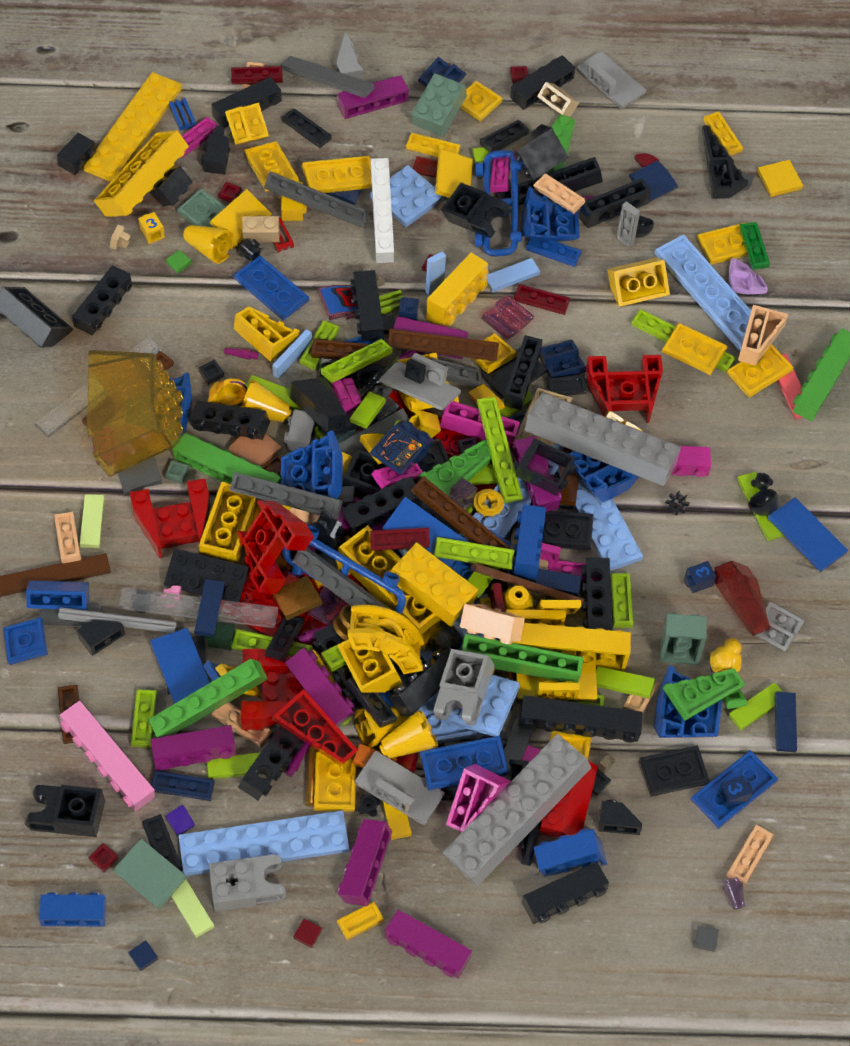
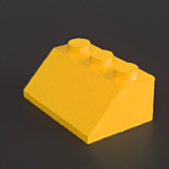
(639, 281)
(370, 668)

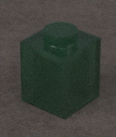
(223, 636)

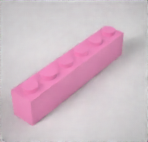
(107, 756)

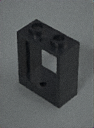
(550, 453)

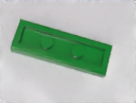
(754, 245)

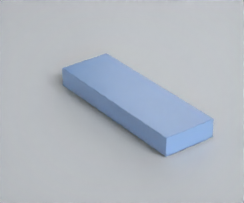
(435, 272)
(512, 275)
(291, 353)

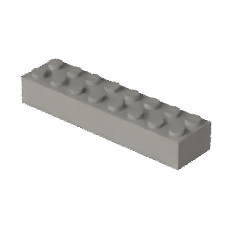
(602, 439)
(517, 810)

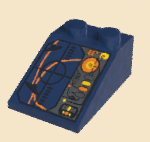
(402, 447)

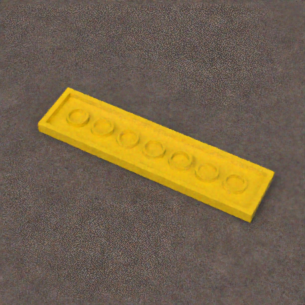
(133, 127)

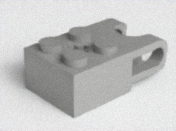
(464, 685)
(249, 882)

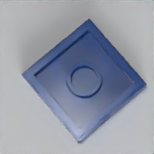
(25, 641)

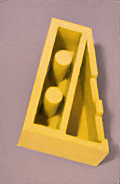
(264, 334)

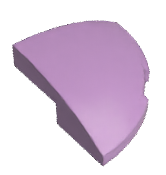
(744, 280)

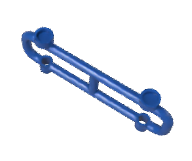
(483, 170)
(389, 580)

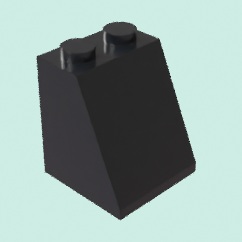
(539, 152)

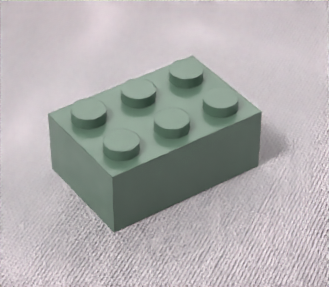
(439, 105)
(682, 639)

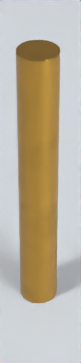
(310, 780)

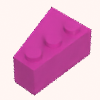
(475, 792)

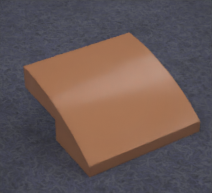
(255, 450)

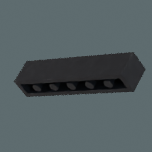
(580, 719)

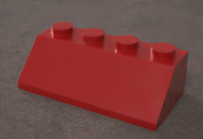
(570, 812)

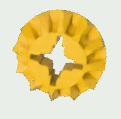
(493, 497)

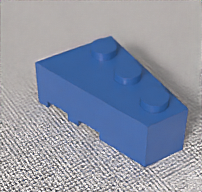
(569, 852)

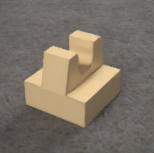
(119, 238)

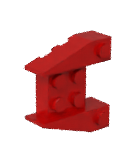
(625, 389)
(174, 523)
(265, 539)
(276, 691)

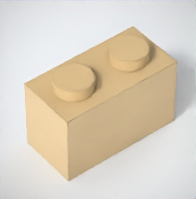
(558, 99)
(261, 228)

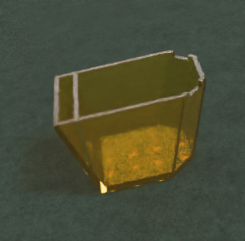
(130, 408)

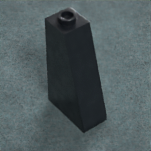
(319, 402)

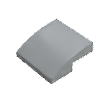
(782, 629)

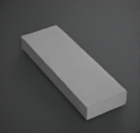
(628, 224)

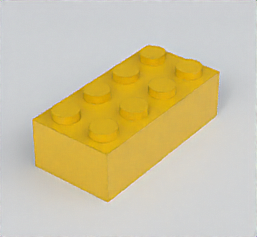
(457, 291)
(228, 515)
(434, 584)

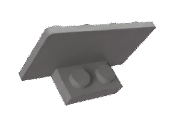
(611, 79)
(431, 391)
(399, 788)

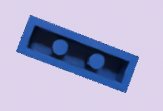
(57, 595)
(73, 910)

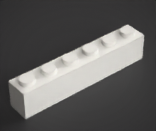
(382, 210)

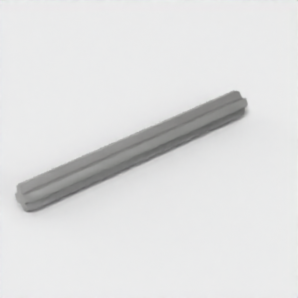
(127, 621)

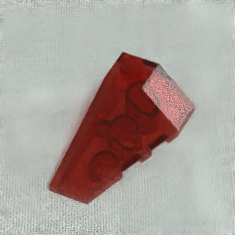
(743, 594)

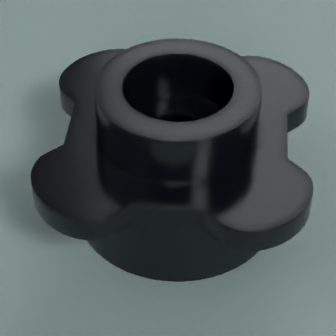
(762, 477)
(365, 800)

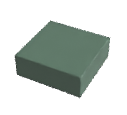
(177, 471)

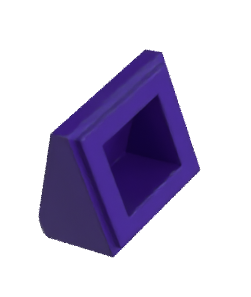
(180, 820)

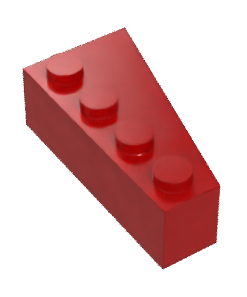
(312, 725)

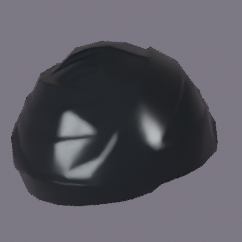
(644, 226)
(764, 502)
(444, 639)

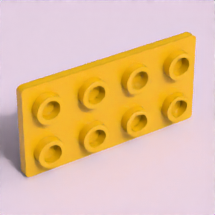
(545, 688)

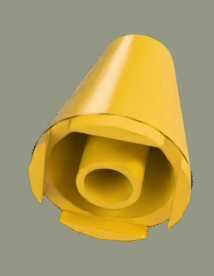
(210, 241)
(262, 399)
(518, 598)
(370, 732)
(409, 737)

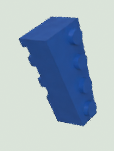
(529, 542)

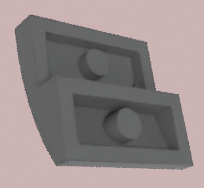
(140, 476)

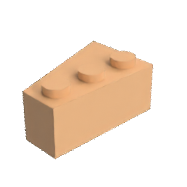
(760, 333)
(492, 623)

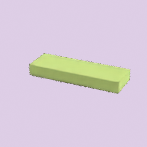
(92, 521)
(192, 910)

